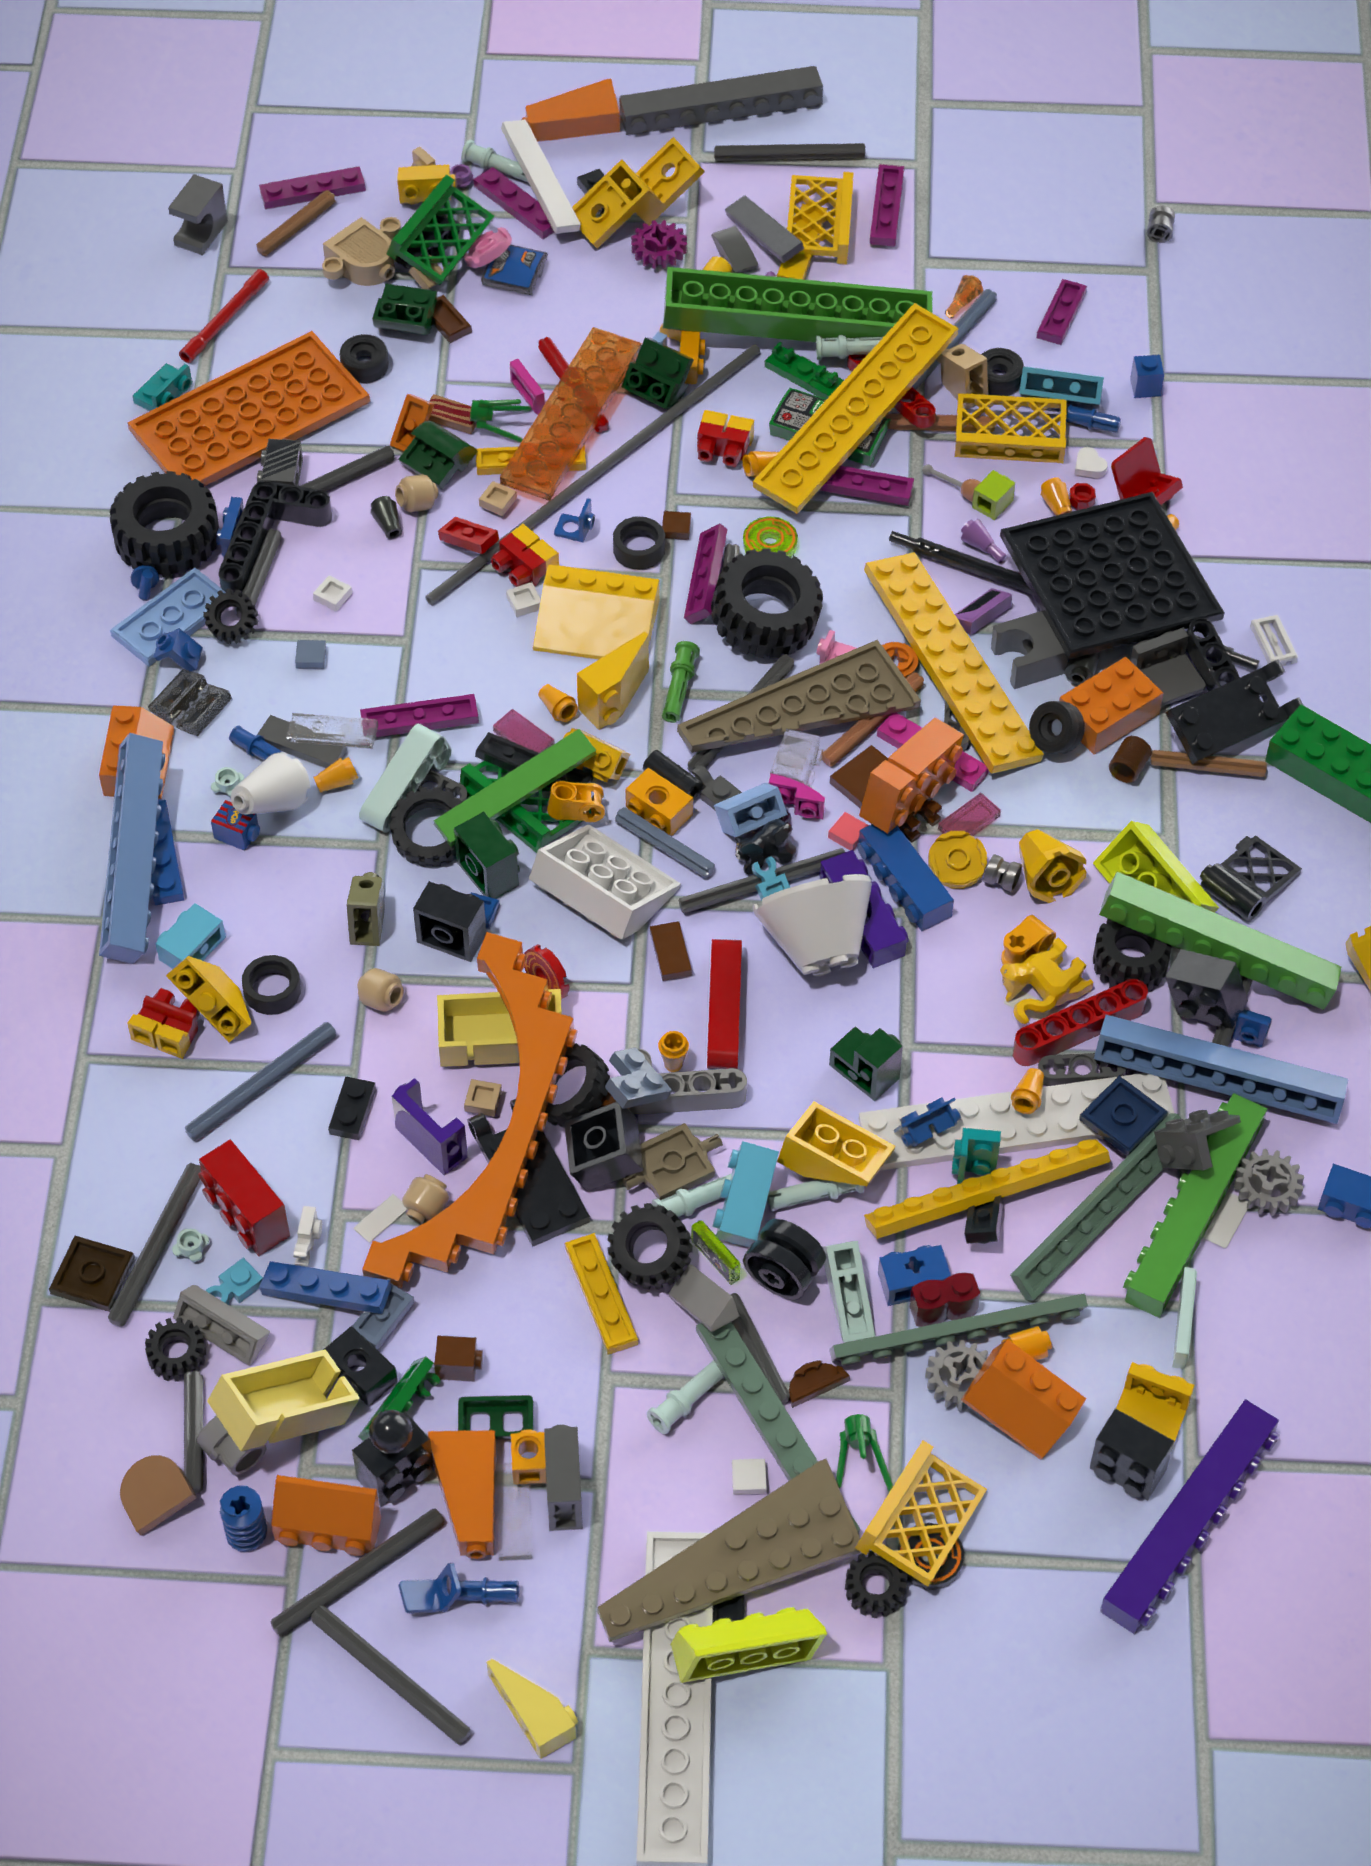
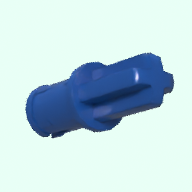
(1093, 419)
(253, 744)
(489, 1591)

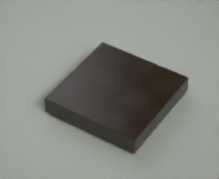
(92, 1273)

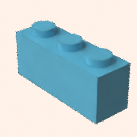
(1061, 385)
(745, 1194)

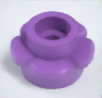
(463, 175)

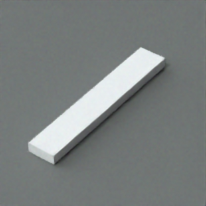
(540, 176)

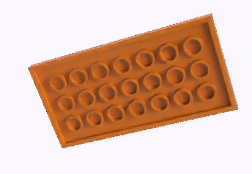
(234, 415)

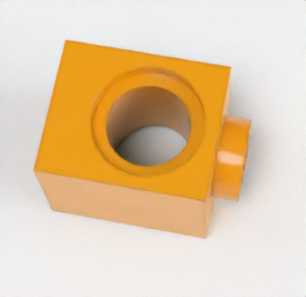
(532, 1469)

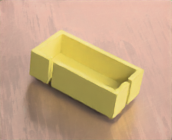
(479, 1029)
(282, 1400)

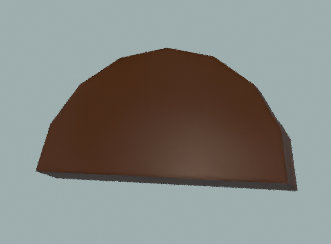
(815, 1379)

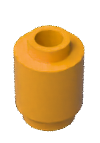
(1032, 1341)

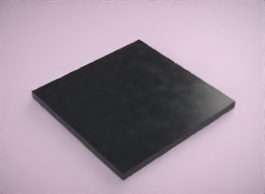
(1110, 574)

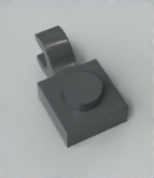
(714, 790)

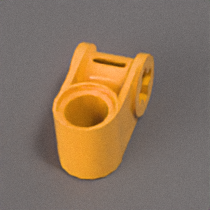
(574, 801)
(1026, 939)

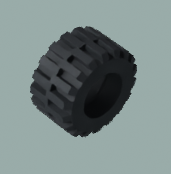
(1117, 967)
(628, 1231)

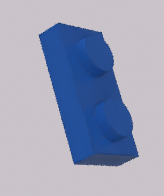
(230, 520)

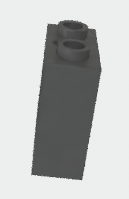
(563, 1478)

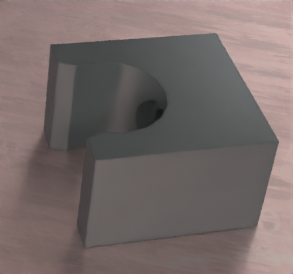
(204, 214)
(1034, 639)

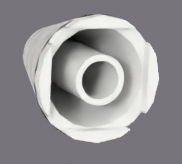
(272, 787)

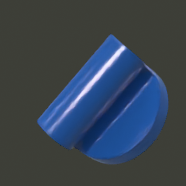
(144, 579)

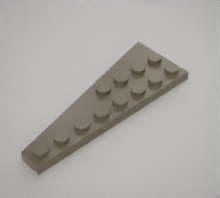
(835, 692)
(769, 1542)

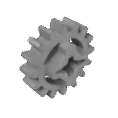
(1269, 1182)
(950, 1365)

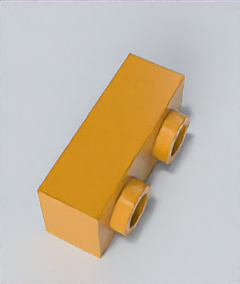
(693, 346)

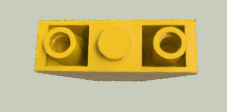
(212, 995)

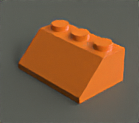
(136, 721)
(1023, 1398)
(325, 1515)

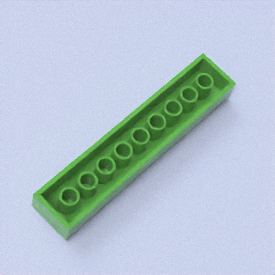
(782, 306)

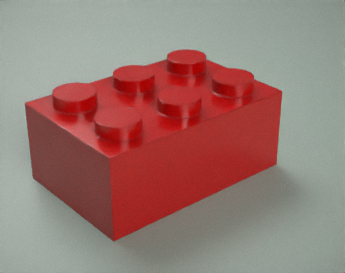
(243, 1198)

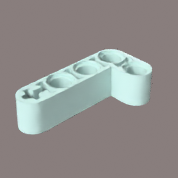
(405, 774)

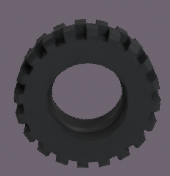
(159, 498)
(761, 631)

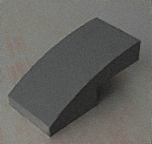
(735, 249)

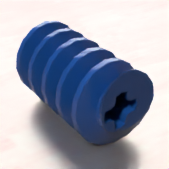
(243, 1518)

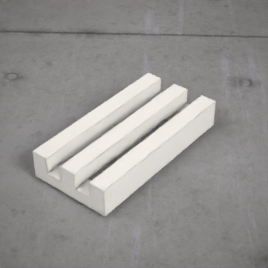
(1290, 655)

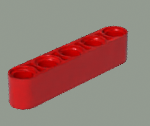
(724, 1004)
(1071, 1033)

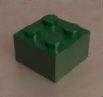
(487, 856)

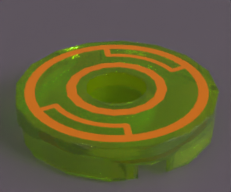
(772, 528)

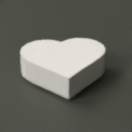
(1090, 464)

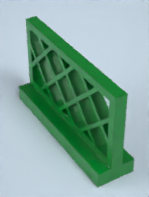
(420, 222)
(518, 820)

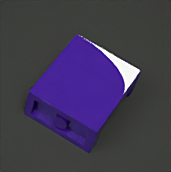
(440, 1146)

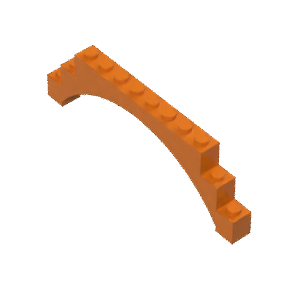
(482, 1210)

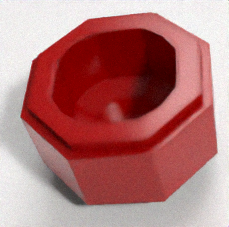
(1082, 496)

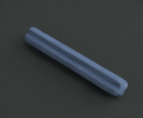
(664, 842)

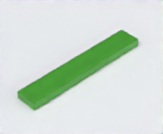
(519, 783)

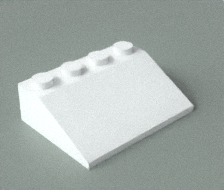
(602, 880)

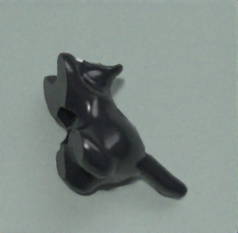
(769, 841)

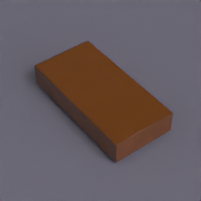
(449, 320)
(670, 951)

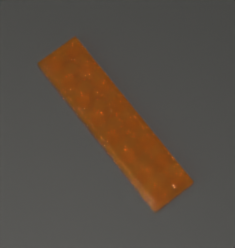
(570, 414)

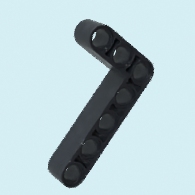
(266, 503)

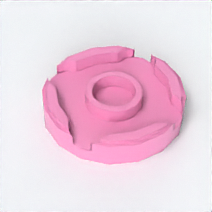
(488, 248)

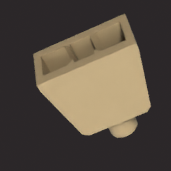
(964, 372)

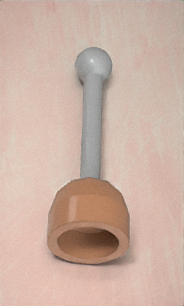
(967, 487)

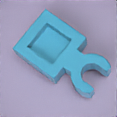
(770, 882)
(237, 1282)

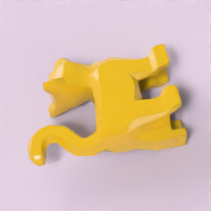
(1047, 978)

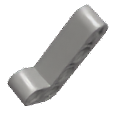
(731, 1092)

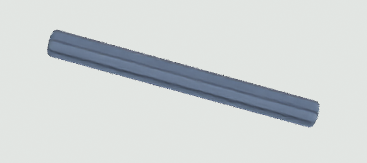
(964, 325)
(260, 1081)

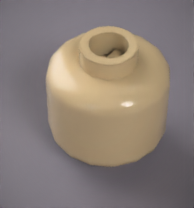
(416, 493)
(380, 989)
(425, 1198)

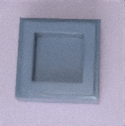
(310, 654)

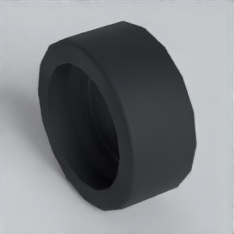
(639, 558)
(275, 1003)

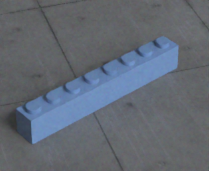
(131, 849)
(1221, 1069)

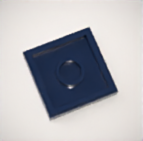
(1123, 1115)

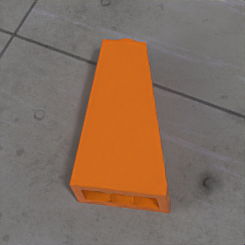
(575, 113)
(467, 1481)

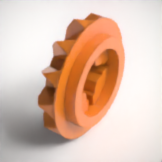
(905, 655)

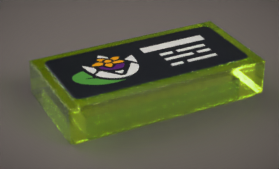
(715, 1252)

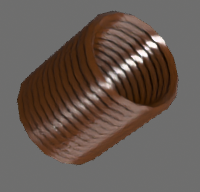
(1130, 759)

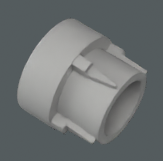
(220, 1446)

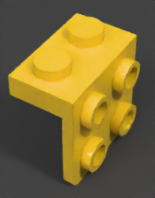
(1155, 1399)

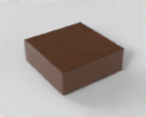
(676, 525)

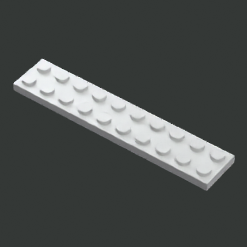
(1048, 1126)
(672, 1737)

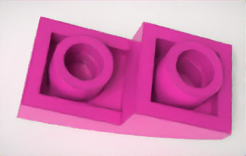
(806, 800)

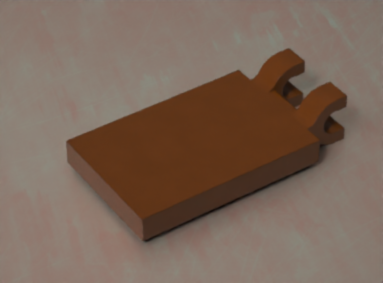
(853, 780)

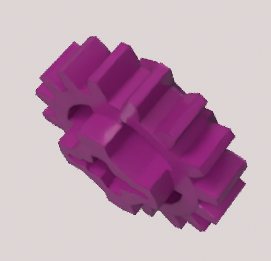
(659, 244)

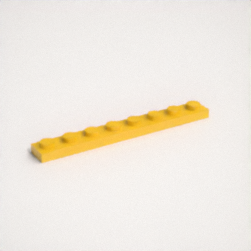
(981, 1190)

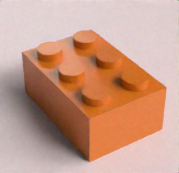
(1114, 703)

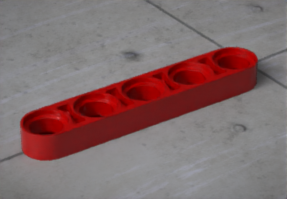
(908, 409)

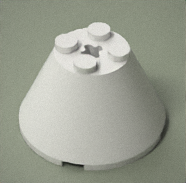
(818, 922)

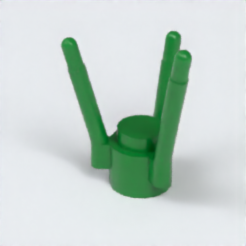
(483, 410)
(859, 1436)

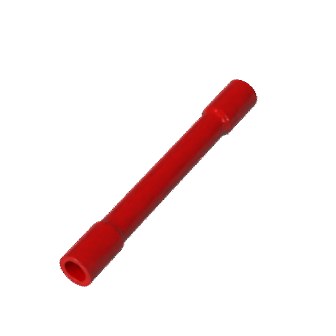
(198, 342)

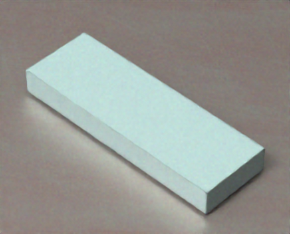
(1184, 1318)

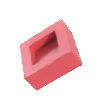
(846, 831)

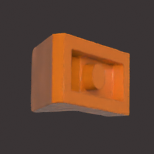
(413, 413)

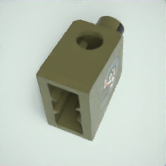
(365, 895)

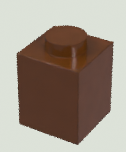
(457, 1358)

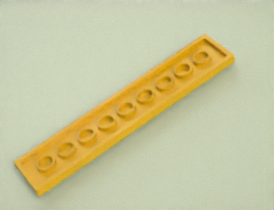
(855, 408)
(953, 662)

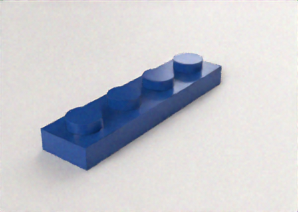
(166, 872)
(325, 1287)

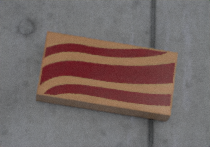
(451, 414)

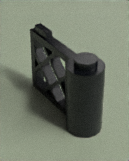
(1239, 888)

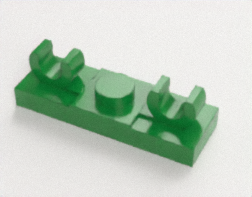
(802, 371)
(410, 1383)

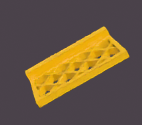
(841, 211)
(1010, 445)
(895, 1504)

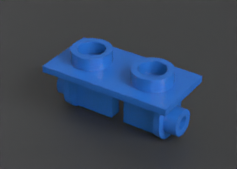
(916, 1126)

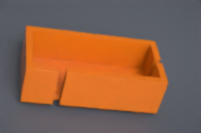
(911, 775)

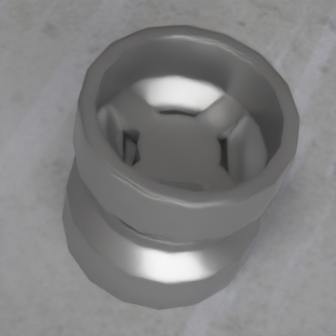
(1161, 224)
(1002, 873)

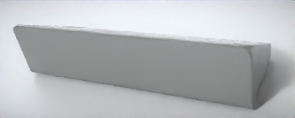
(704, 1299)
(222, 1324)

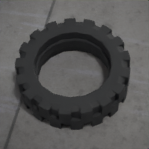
(405, 809)
(591, 1091)

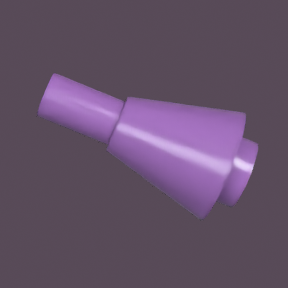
(977, 535)

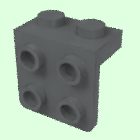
(1168, 666)
(1184, 1142)

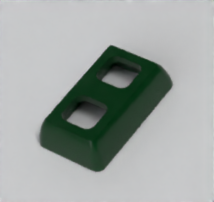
(496, 1408)

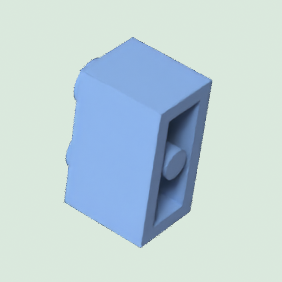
(750, 809)

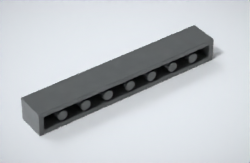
(720, 100)

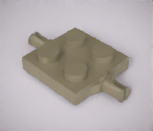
(674, 1162)

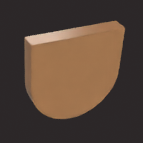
(154, 1491)

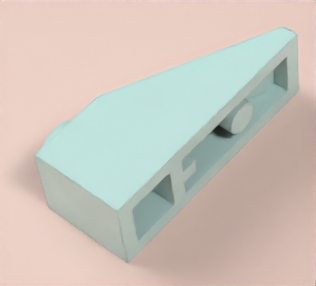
(848, 1290)

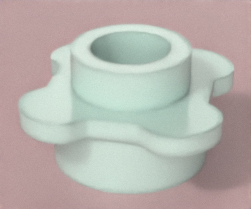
(226, 775)
(187, 1237)

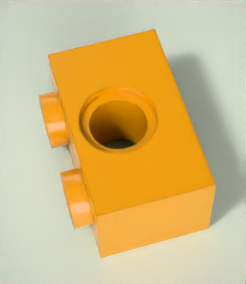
(659, 801)

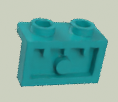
(163, 386)
(975, 1152)

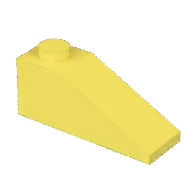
(535, 1710)

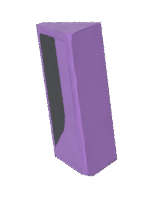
(984, 610)

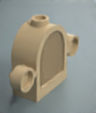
(361, 252)

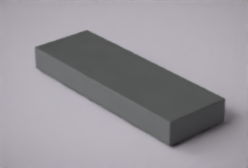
(275, 733)

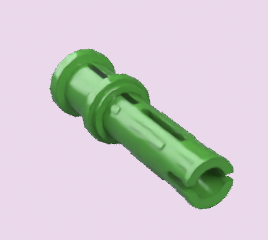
(682, 671)

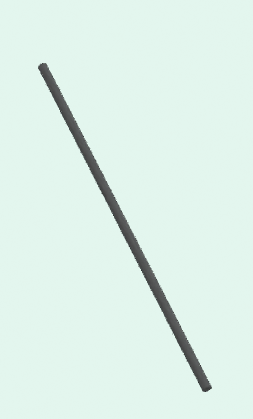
(598, 470)

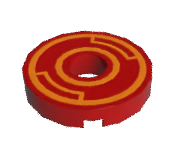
(546, 965)

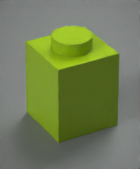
(993, 495)

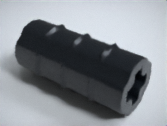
(673, 773)

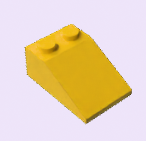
(612, 681)
(833, 1148)

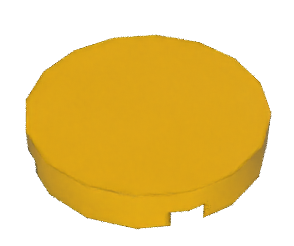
(957, 859)

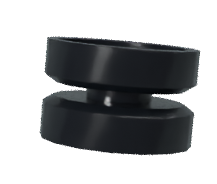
(784, 1259)

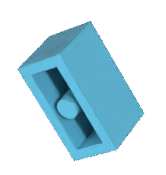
(193, 935)

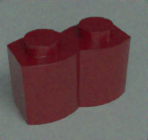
(947, 1299)

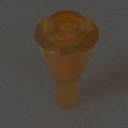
(968, 289)

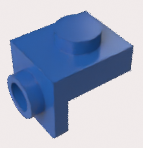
(179, 648)

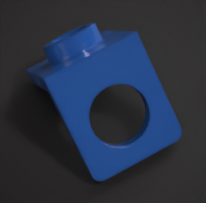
(584, 521)
(1251, 1028)
(431, 1594)

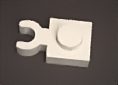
(308, 1230)

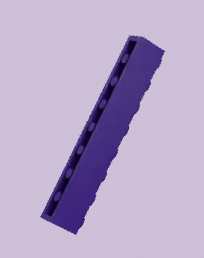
(1189, 1517)

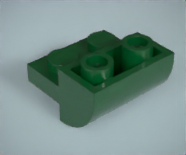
(405, 309)
(658, 374)
(436, 453)

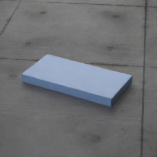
(174, 608)

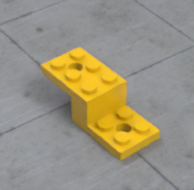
(639, 192)

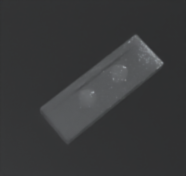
(332, 730)
(513, 1516)

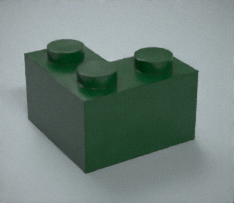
(868, 1060)

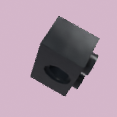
(378, 1372)

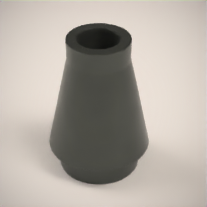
(386, 515)

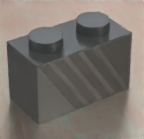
(281, 462)

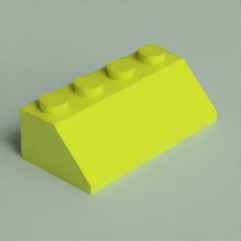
(1146, 858)
(746, 1644)

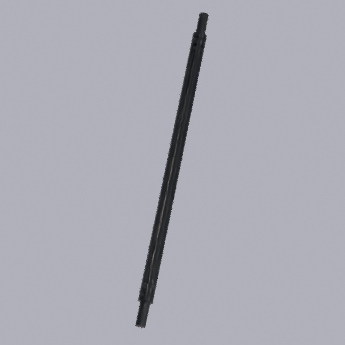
(1004, 576)

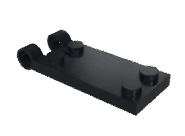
(1230, 713)
(548, 1199)

